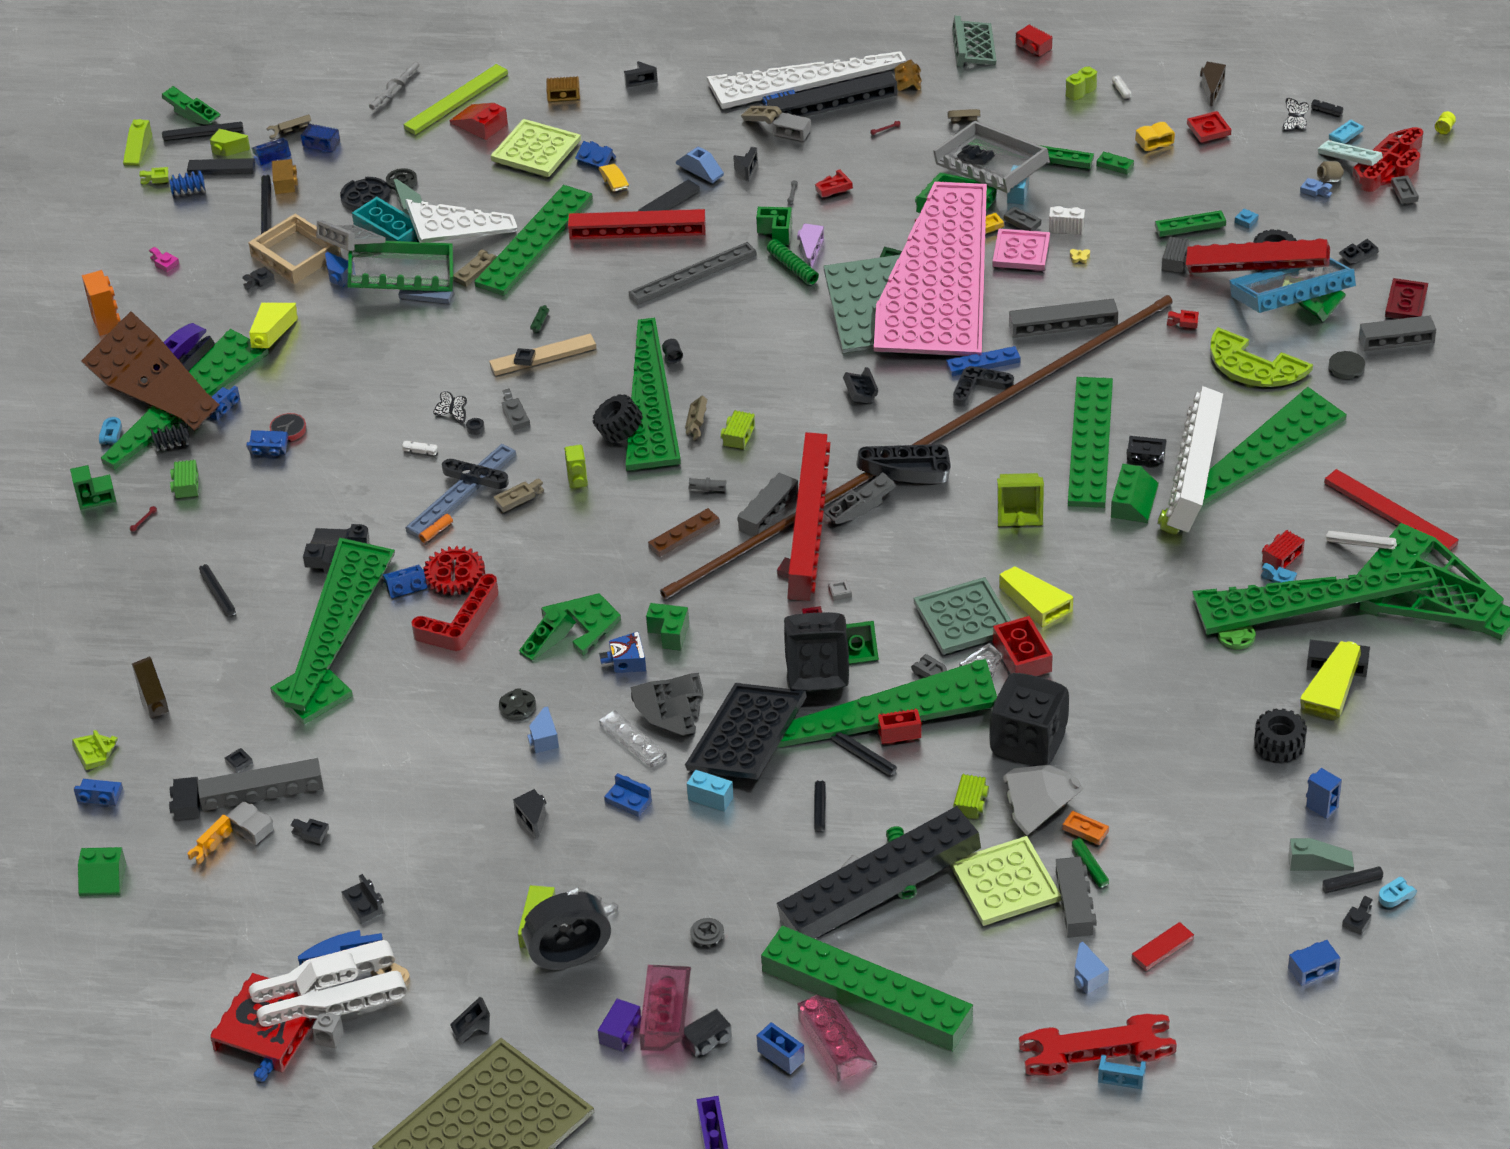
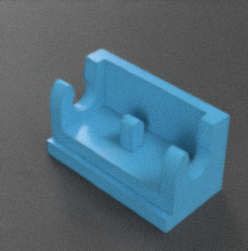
(1121, 1074)

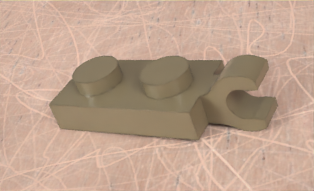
(287, 127)
(695, 416)
(518, 494)

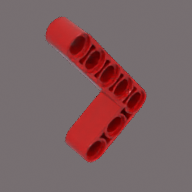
(457, 633)

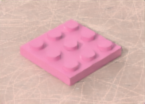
(1021, 249)

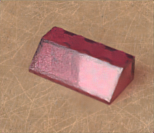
(664, 1006)
(834, 1037)

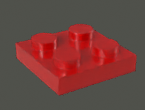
(1209, 126)

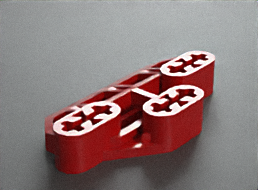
(1397, 161)

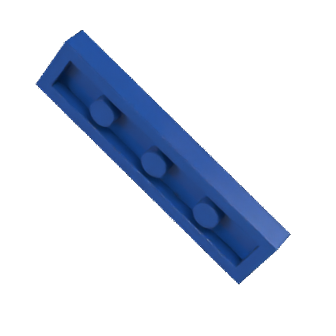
(986, 360)

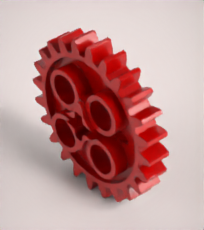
(468, 570)

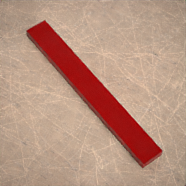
(1386, 507)

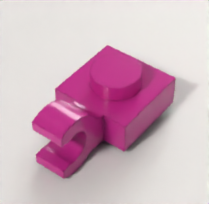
(163, 261)

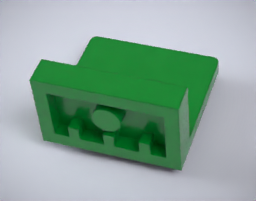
(1323, 305)

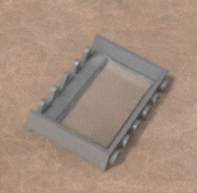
(1013, 158)

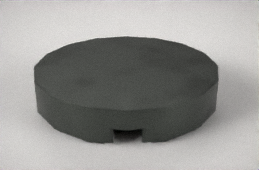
(1346, 364)

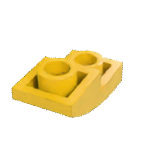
(614, 177)

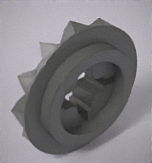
(703, 926)

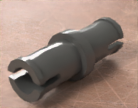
(707, 484)

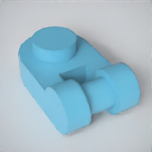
(1392, 896)

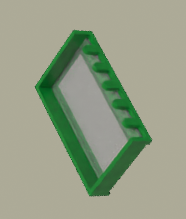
(401, 266)

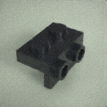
(861, 387)
(1146, 449)

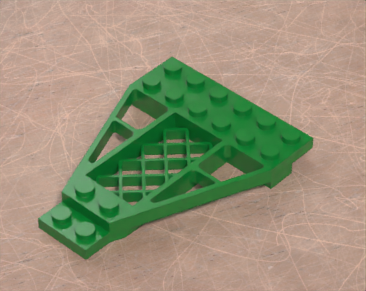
(1413, 546)

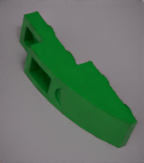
(188, 108)

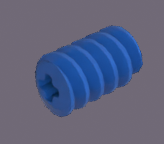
(187, 183)

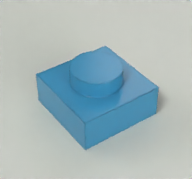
(1246, 218)

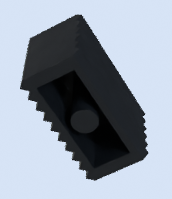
(185, 798)
(707, 1033)

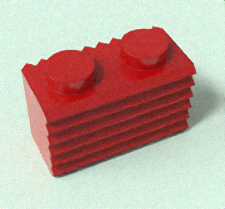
(1034, 40)
(1283, 550)
(899, 726)

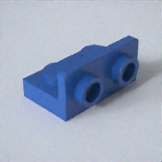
(226, 399)
(267, 442)
(405, 581)
(98, 792)
(629, 795)

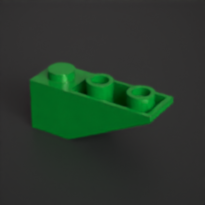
(549, 632)

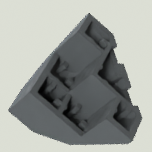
(670, 702)

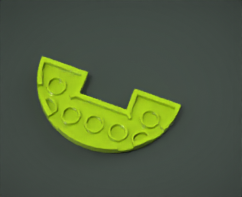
(1229, 356)

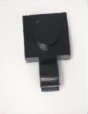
(260, 276)
(312, 830)
(1359, 918)

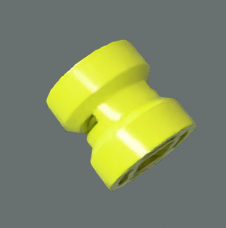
(1445, 122)

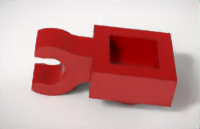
(1186, 319)

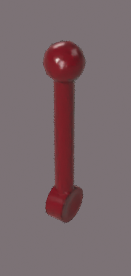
(896, 124)
(152, 510)

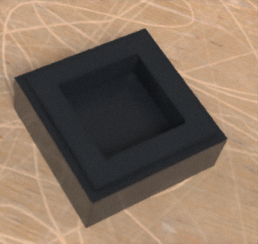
(524, 357)
(238, 760)

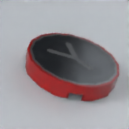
(290, 423)

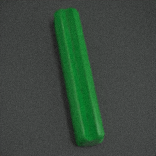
(1090, 862)

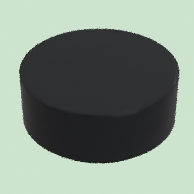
(475, 426)

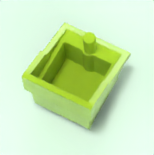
(1020, 499)

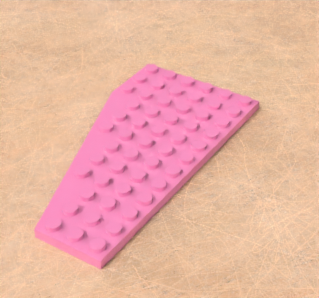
(939, 279)

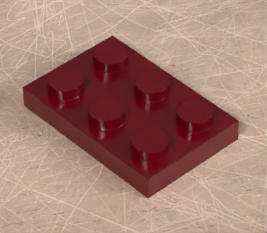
(1406, 299)

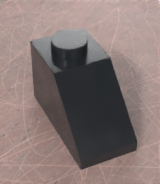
(531, 811)

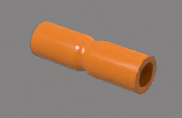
(434, 529)

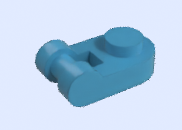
(110, 426)

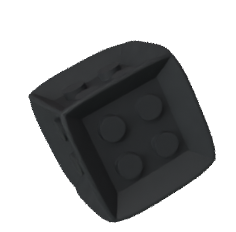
(816, 651)
(1029, 719)

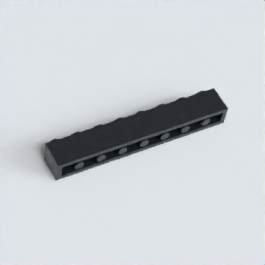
(837, 95)

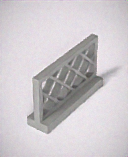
(346, 235)

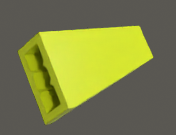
(271, 323)
(1036, 597)
(1332, 683)

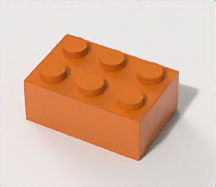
(101, 302)

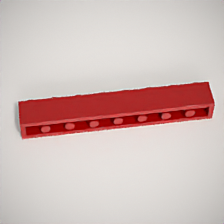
(637, 224)
(1258, 256)

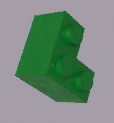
(775, 222)
(92, 491)
(670, 622)

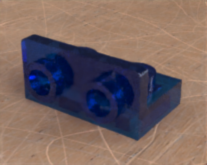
(272, 151)

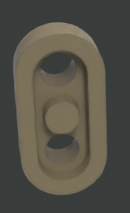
(957, 115)

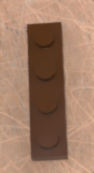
(683, 532)

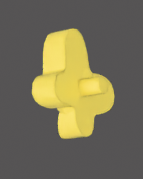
(1079, 255)

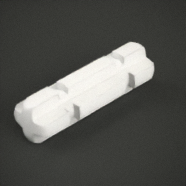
(1121, 87)
(418, 447)

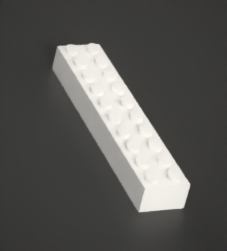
(1194, 459)

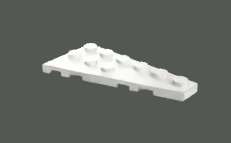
(453, 222)

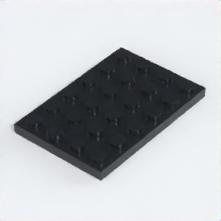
(746, 730)

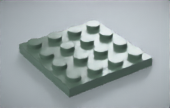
(961, 614)

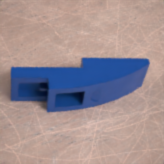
(338, 943)

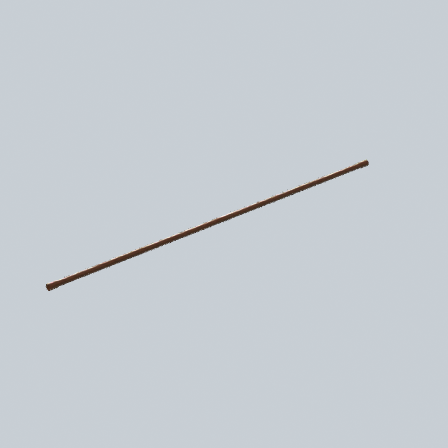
(1158, 305)

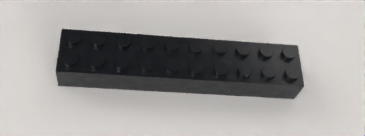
(880, 874)

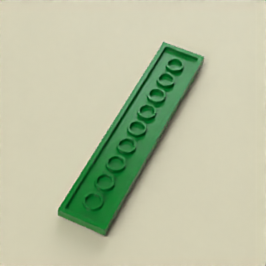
(532, 240)
(1090, 442)

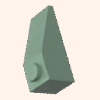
(404, 192)
(1315, 855)

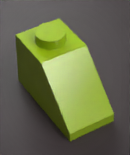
(229, 143)

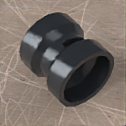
(672, 351)

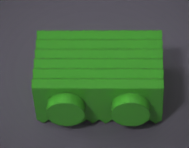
(185, 479)

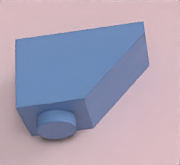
(543, 732)
(1089, 970)

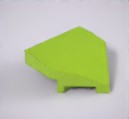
(94, 749)

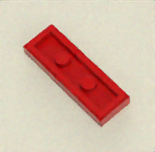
(1162, 946)

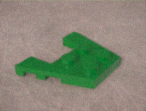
(593, 615)

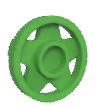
(1237, 636)

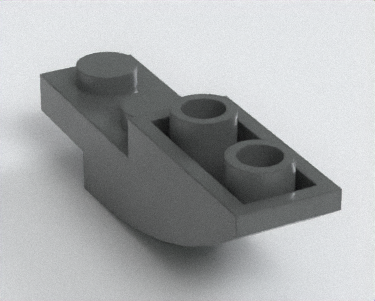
(858, 503)

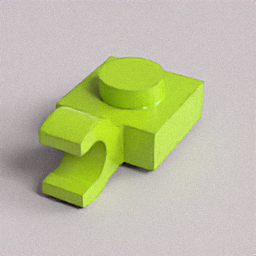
(157, 175)

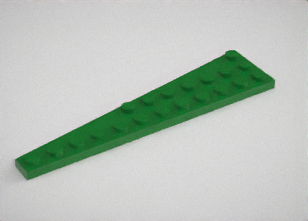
(216, 369)
(1286, 431)
(656, 438)
(347, 588)
(1276, 600)
(935, 696)

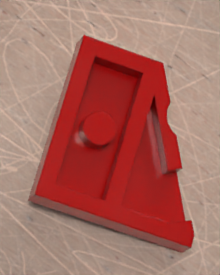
(833, 185)

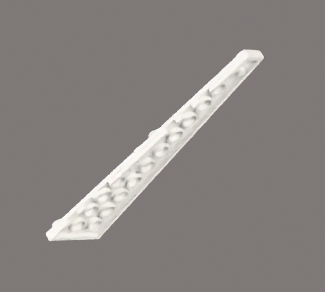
(753, 87)

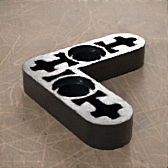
(971, 377)

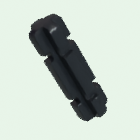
(1327, 107)

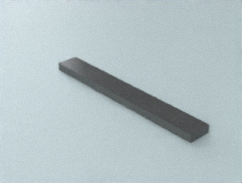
(692, 273)

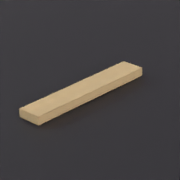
(546, 354)

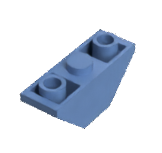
(702, 164)

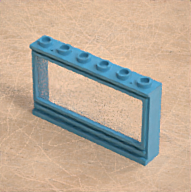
(1284, 287)

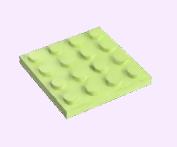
(535, 147)
(1005, 881)

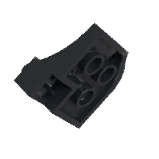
(324, 543)

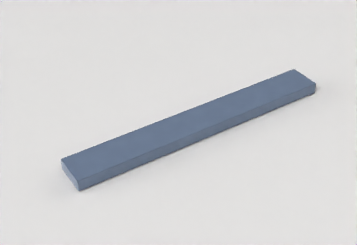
(458, 492)

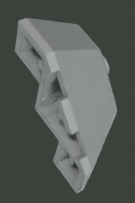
(1038, 794)

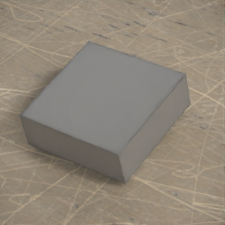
(840, 590)

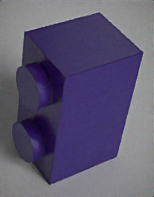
(619, 1025)

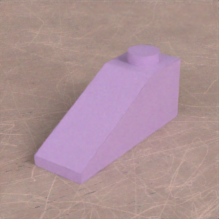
(811, 240)

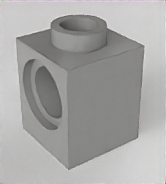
(328, 1030)

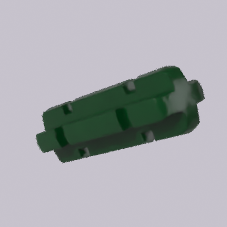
(539, 318)

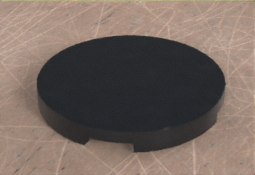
(359, 192)

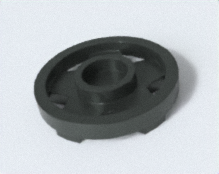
(400, 174)
(517, 702)

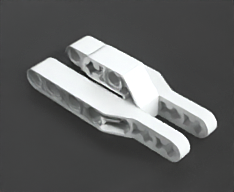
(327, 972)

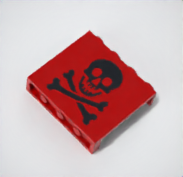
(242, 1029)

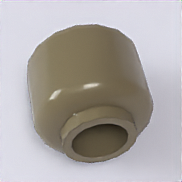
(1330, 171)

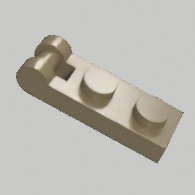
(761, 113)
(474, 268)

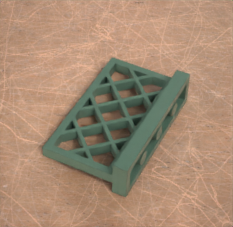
(961, 42)

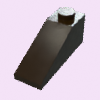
(1212, 80)
(150, 688)

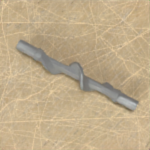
(392, 84)

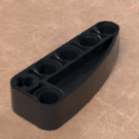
(907, 462)

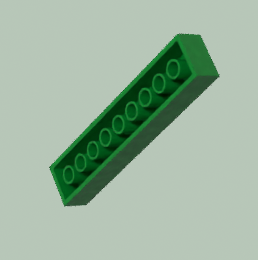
(867, 988)

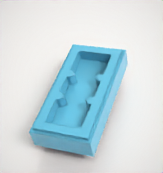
(1346, 132)

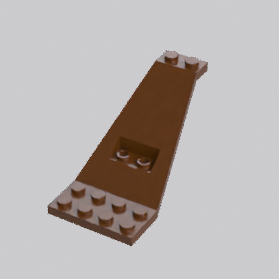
(130, 355)

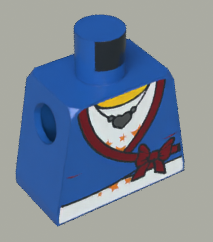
(625, 654)

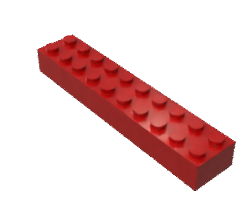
(808, 517)

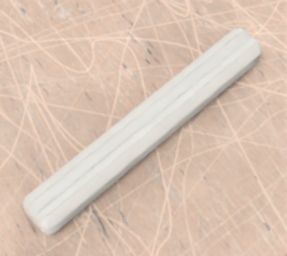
(1361, 540)

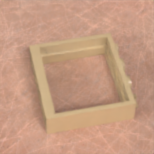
(260, 250)

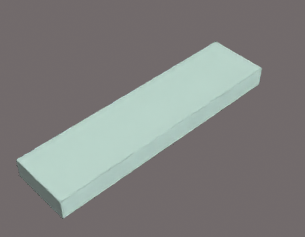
(1350, 153)

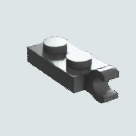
(514, 411)

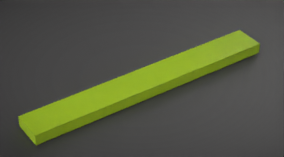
(455, 99)

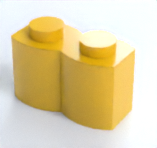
(1155, 136)

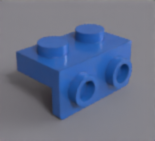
(594, 155)

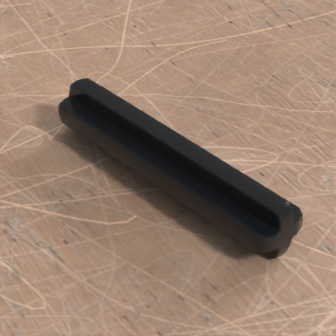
(819, 805)
(1352, 879)

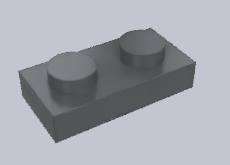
(1404, 189)
(1022, 219)

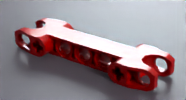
(1060, 1050)

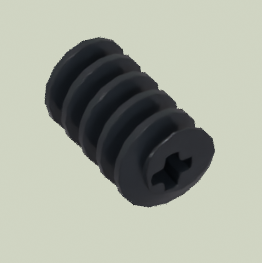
(170, 437)

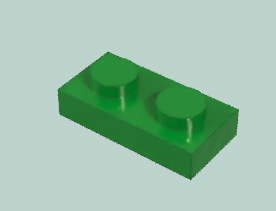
(1115, 163)

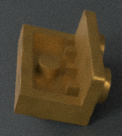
(907, 75)

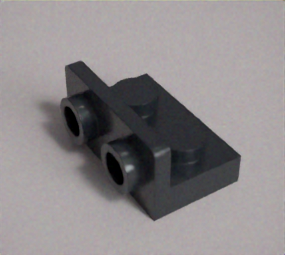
(363, 900)

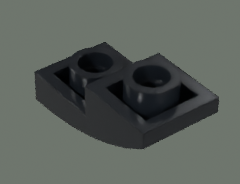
(974, 155)
(1360, 252)

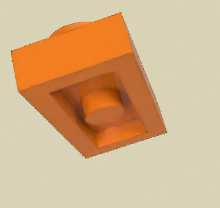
(1085, 827)

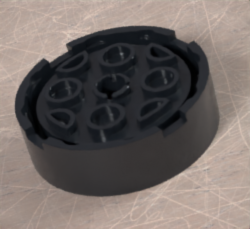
(562, 946)

